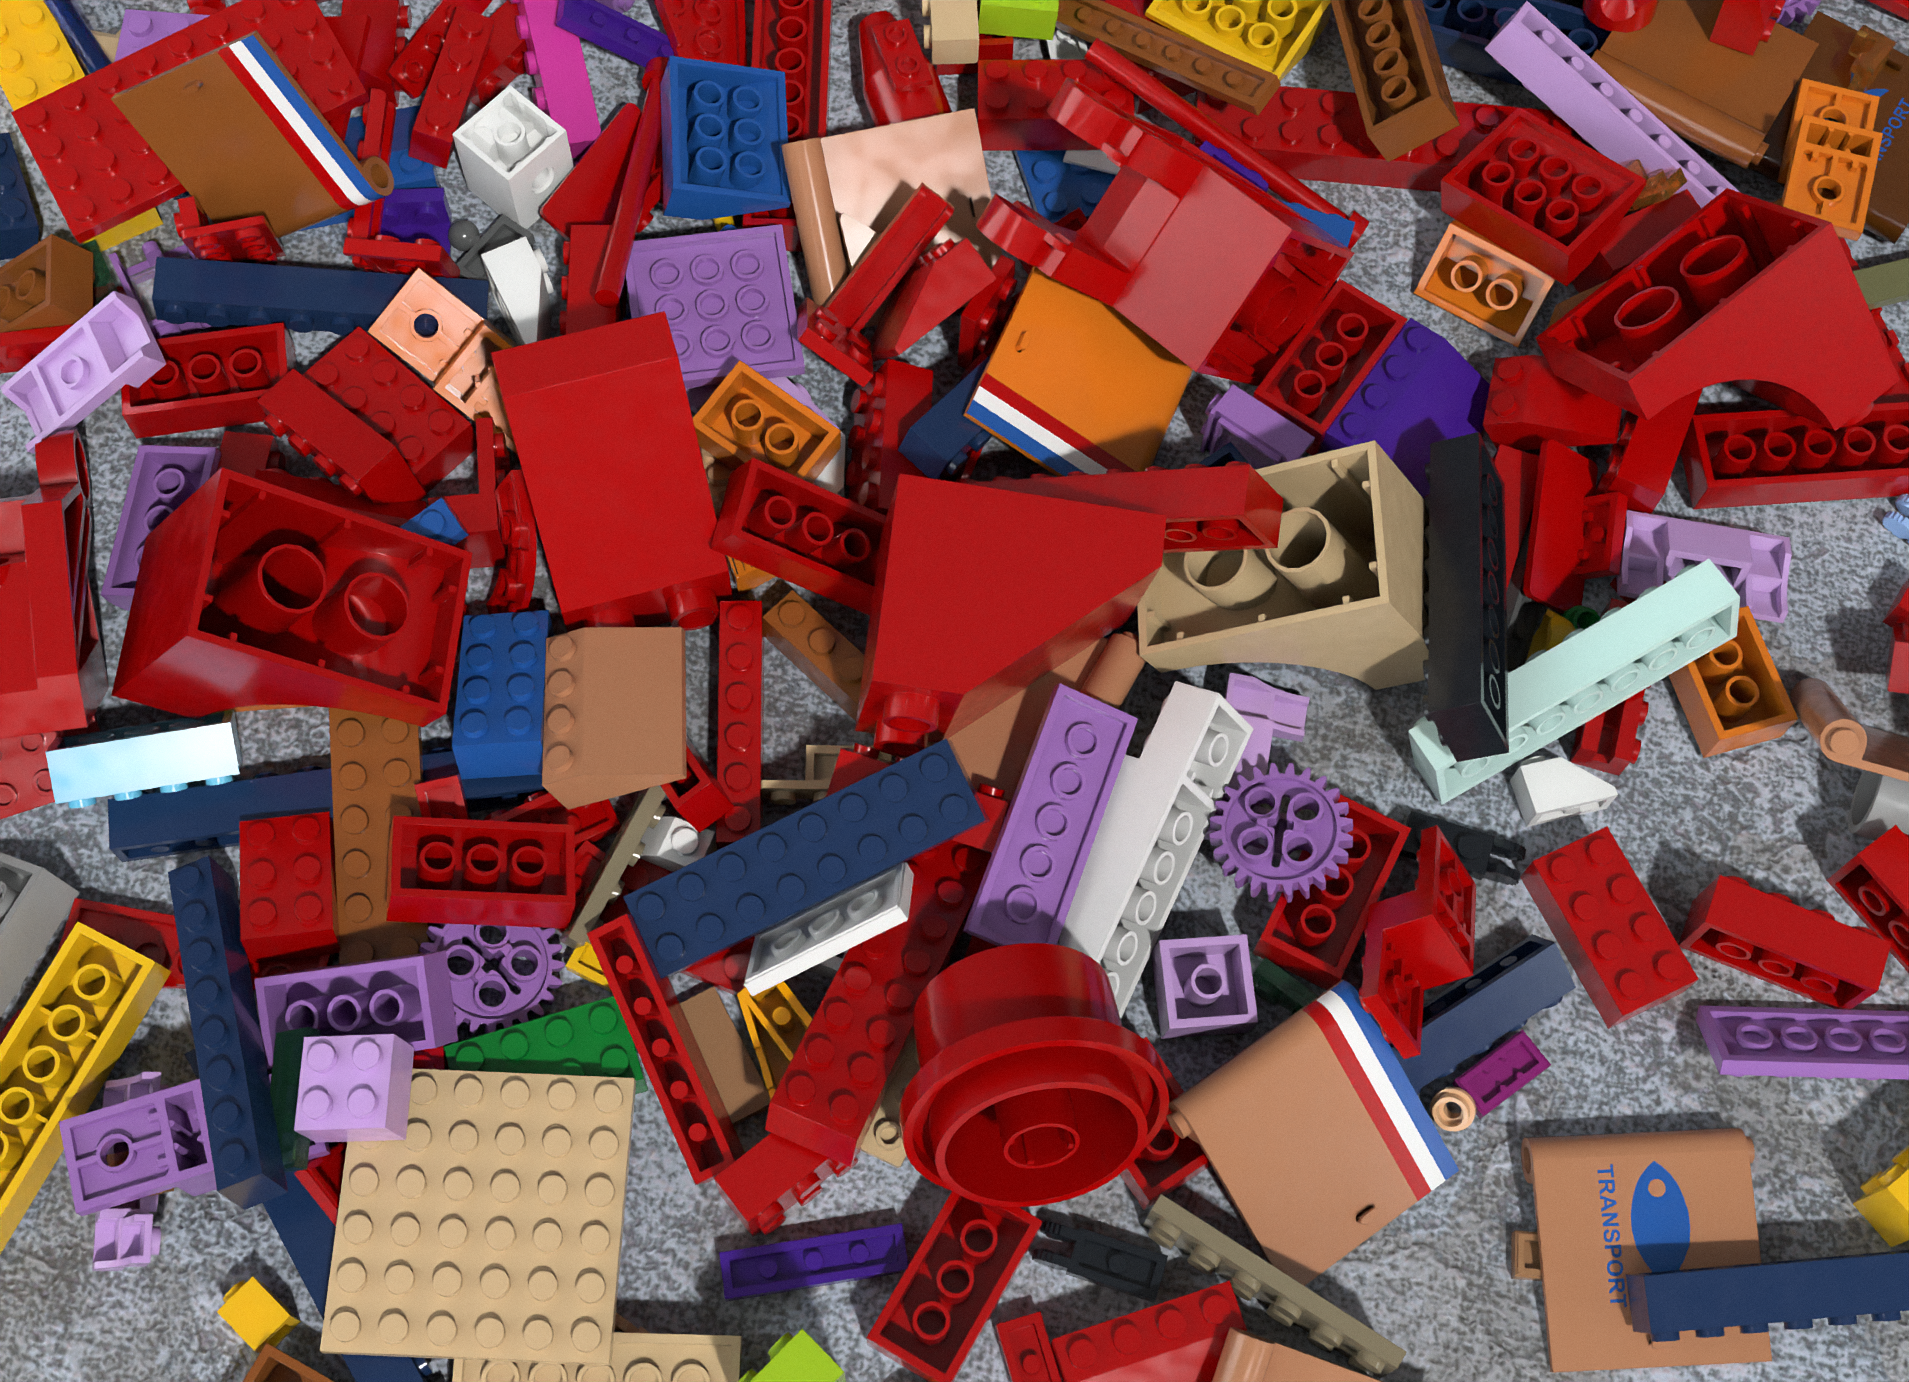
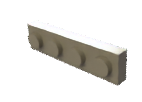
(624, 851)

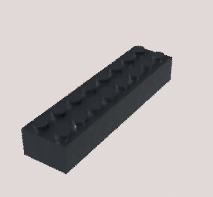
(1466, 600)

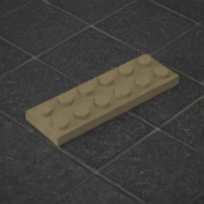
(1286, 1298)

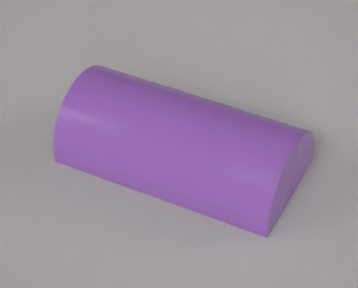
(157, 487)

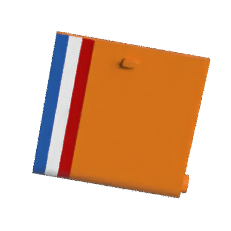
(1082, 388)

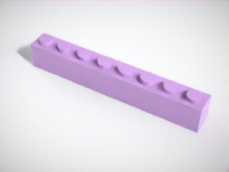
(1596, 103)

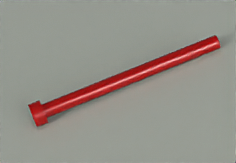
(1207, 129)
(633, 189)

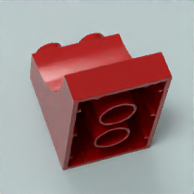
(1736, 299)
(290, 604)

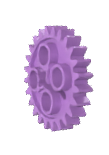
(1322, 836)
(516, 942)

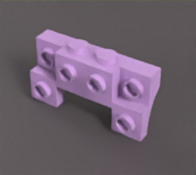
(1749, 560)
(1270, 714)
(126, 1231)

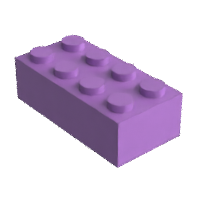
(370, 997)

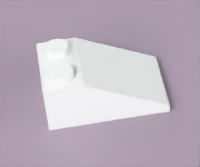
(521, 289)

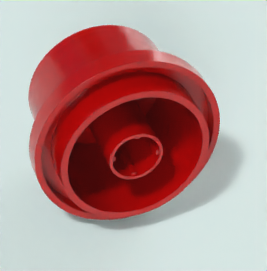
(1027, 1079)

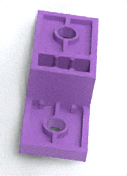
(165, 1146)

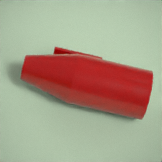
(896, 73)

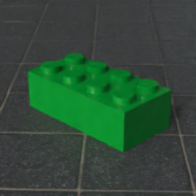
(570, 1042)

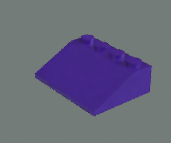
(1411, 399)

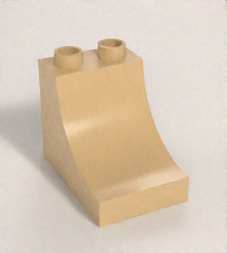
(1331, 595)

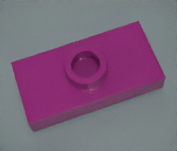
(1502, 1073)

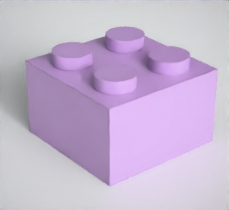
(1204, 986)
(354, 1088)

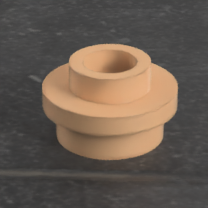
(1446, 1119)

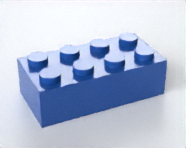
(501, 694)

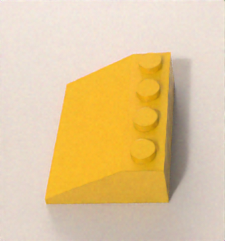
(1255, 31)

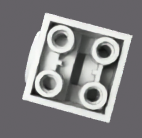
(513, 156)

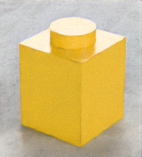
(257, 1314)

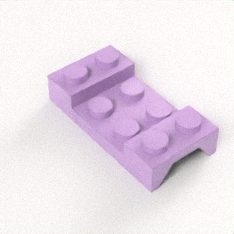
(85, 367)

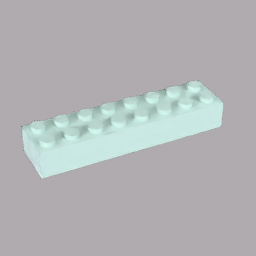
(1593, 672)

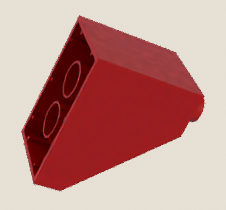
(616, 476)
(987, 598)

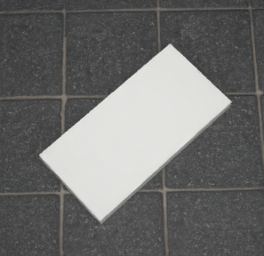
(830, 928)

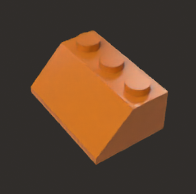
(1484, 284)

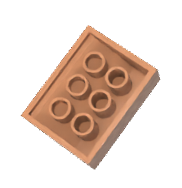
(613, 712)

